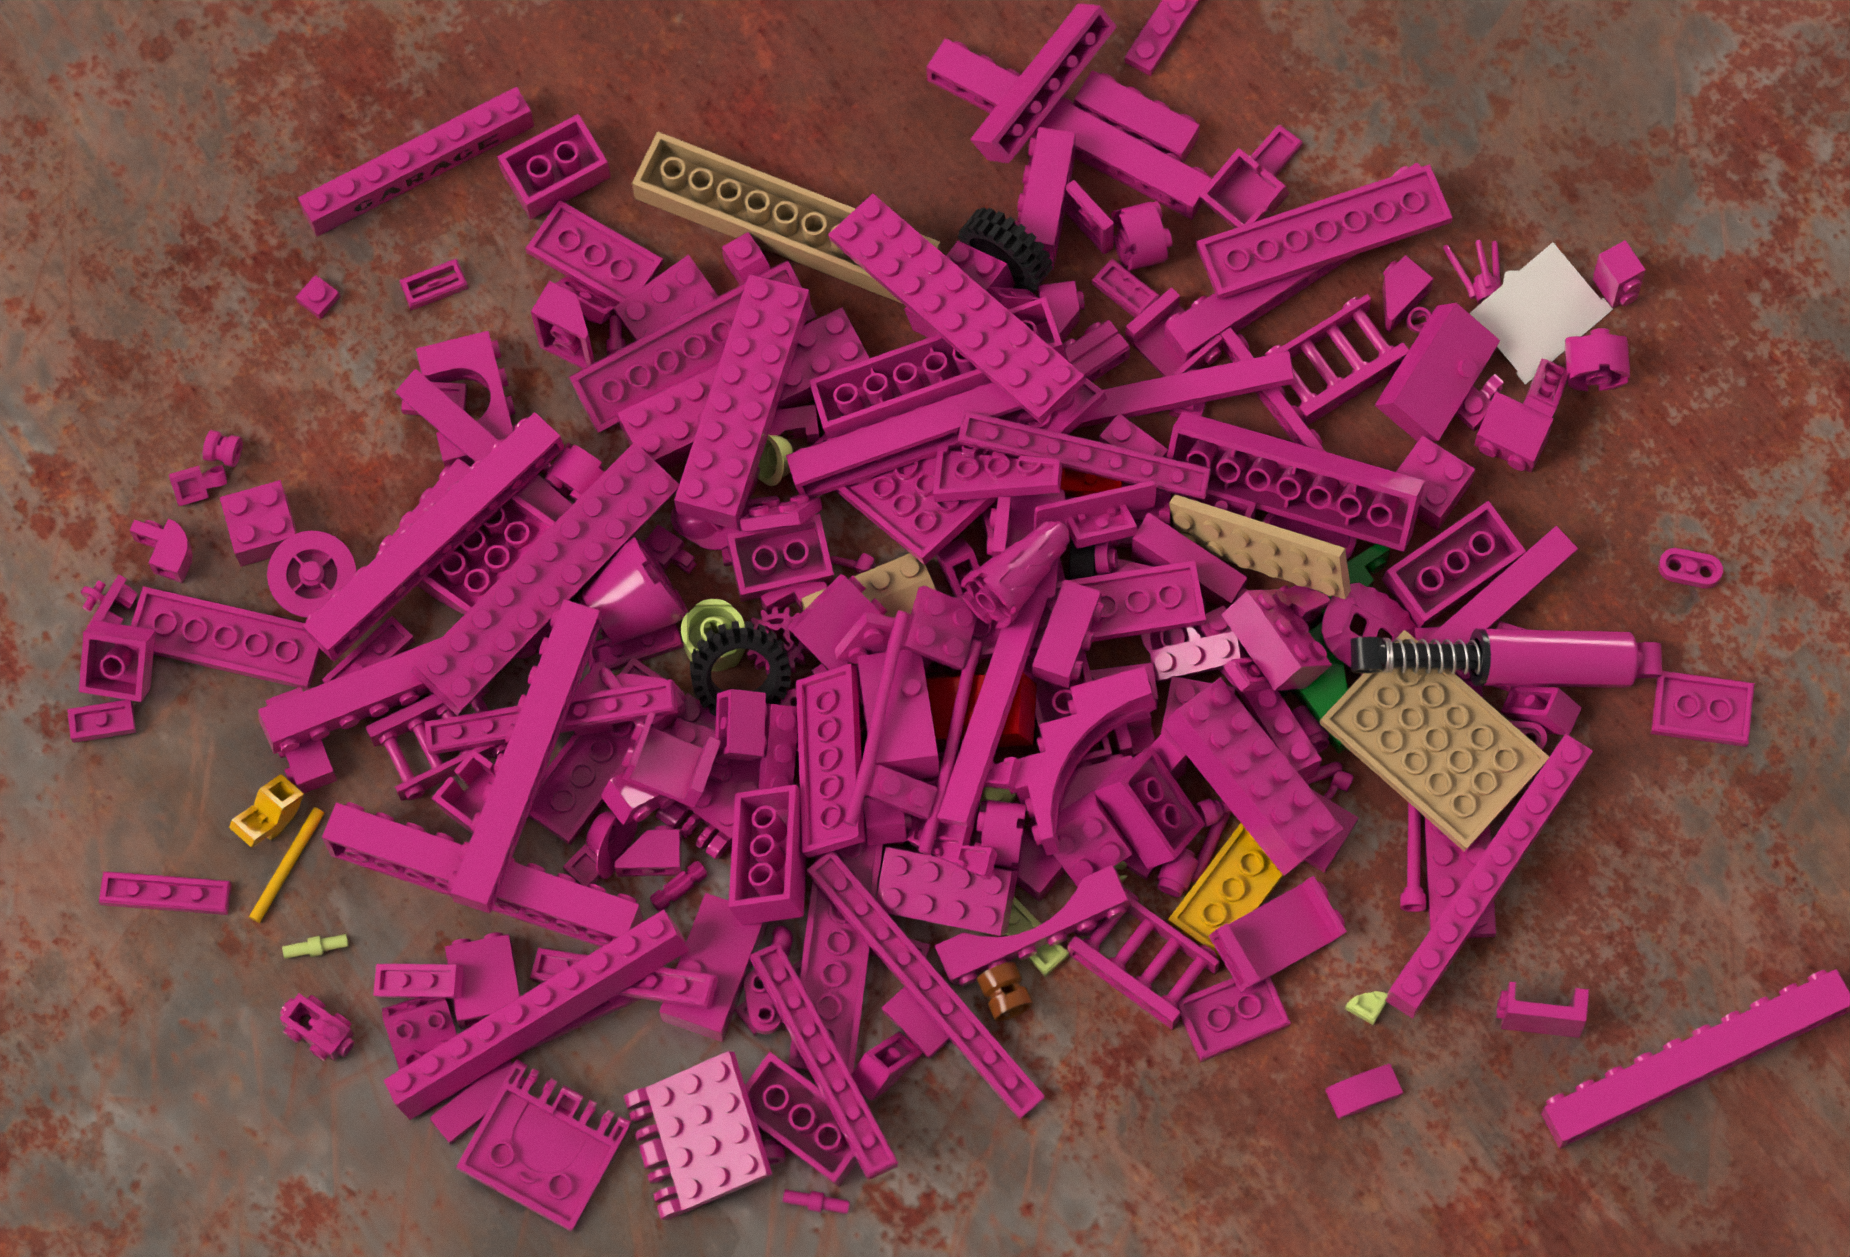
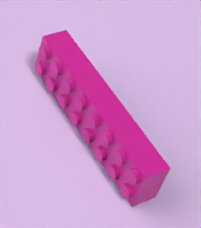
(911, 377)
(742, 402)
(670, 419)
(1301, 481)

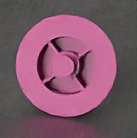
(308, 571)

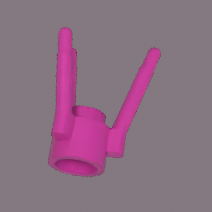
(1485, 283)

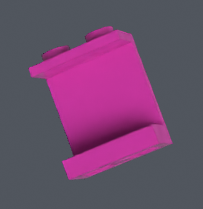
(1147, 336)
(668, 763)

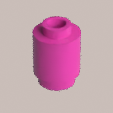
(1177, 874)

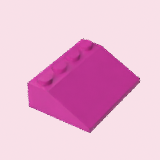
(486, 555)

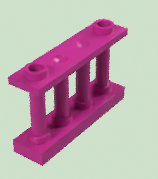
(1363, 374)
(413, 719)
(1139, 988)

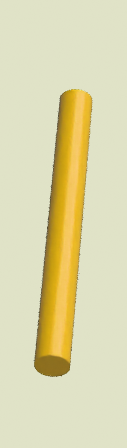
(286, 865)

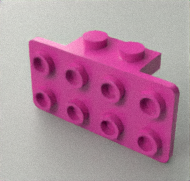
(1014, 521)

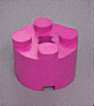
(1141, 235)
(1597, 360)
(573, 471)
(1001, 828)

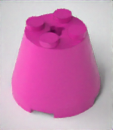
(633, 595)

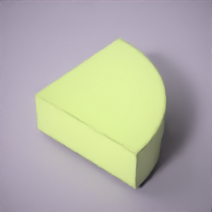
(1367, 1005)

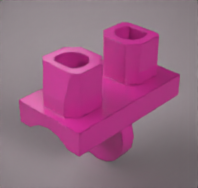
(117, 593)

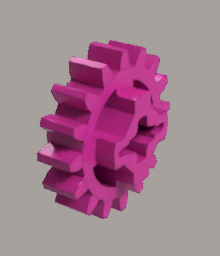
(795, 653)

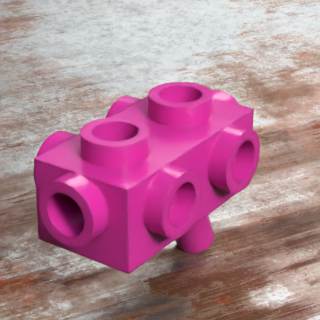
(326, 1033)

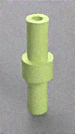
(315, 946)

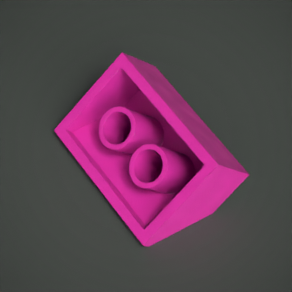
(562, 325)
(1150, 808)

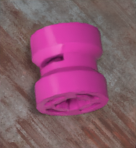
(222, 448)

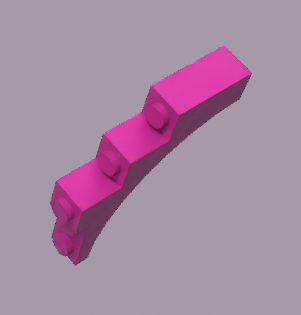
(1094, 712)

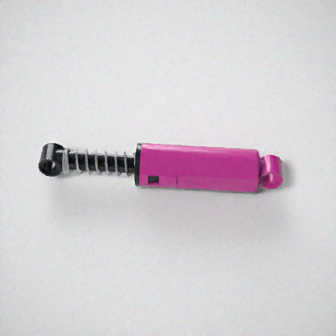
(1520, 657)

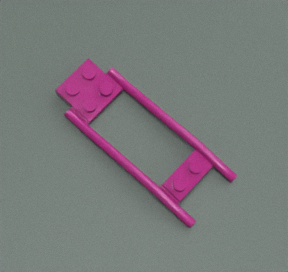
(940, 631)

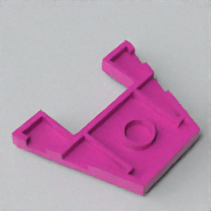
(953, 840)

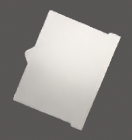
(1540, 310)

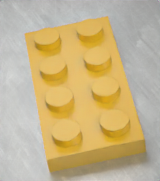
(1227, 890)

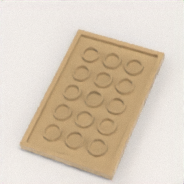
(1436, 746)

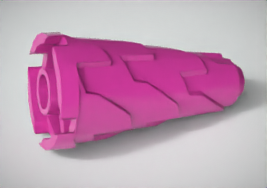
(1009, 579)

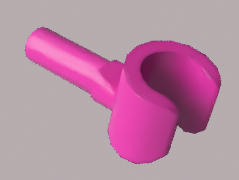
(863, 564)
(1340, 780)

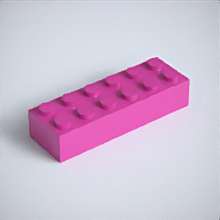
(1252, 776)

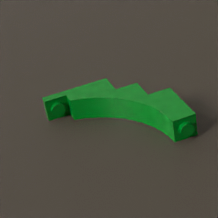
(1331, 684)

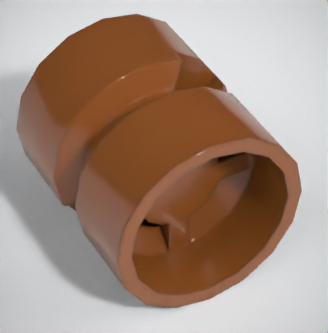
(1000, 981)

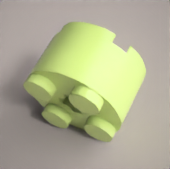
(707, 616)

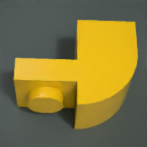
(271, 812)

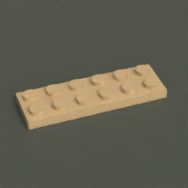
(1263, 547)

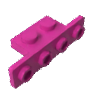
(1100, 515)

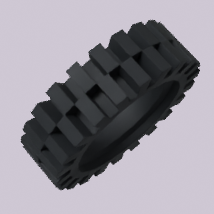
(1010, 244)
(739, 638)

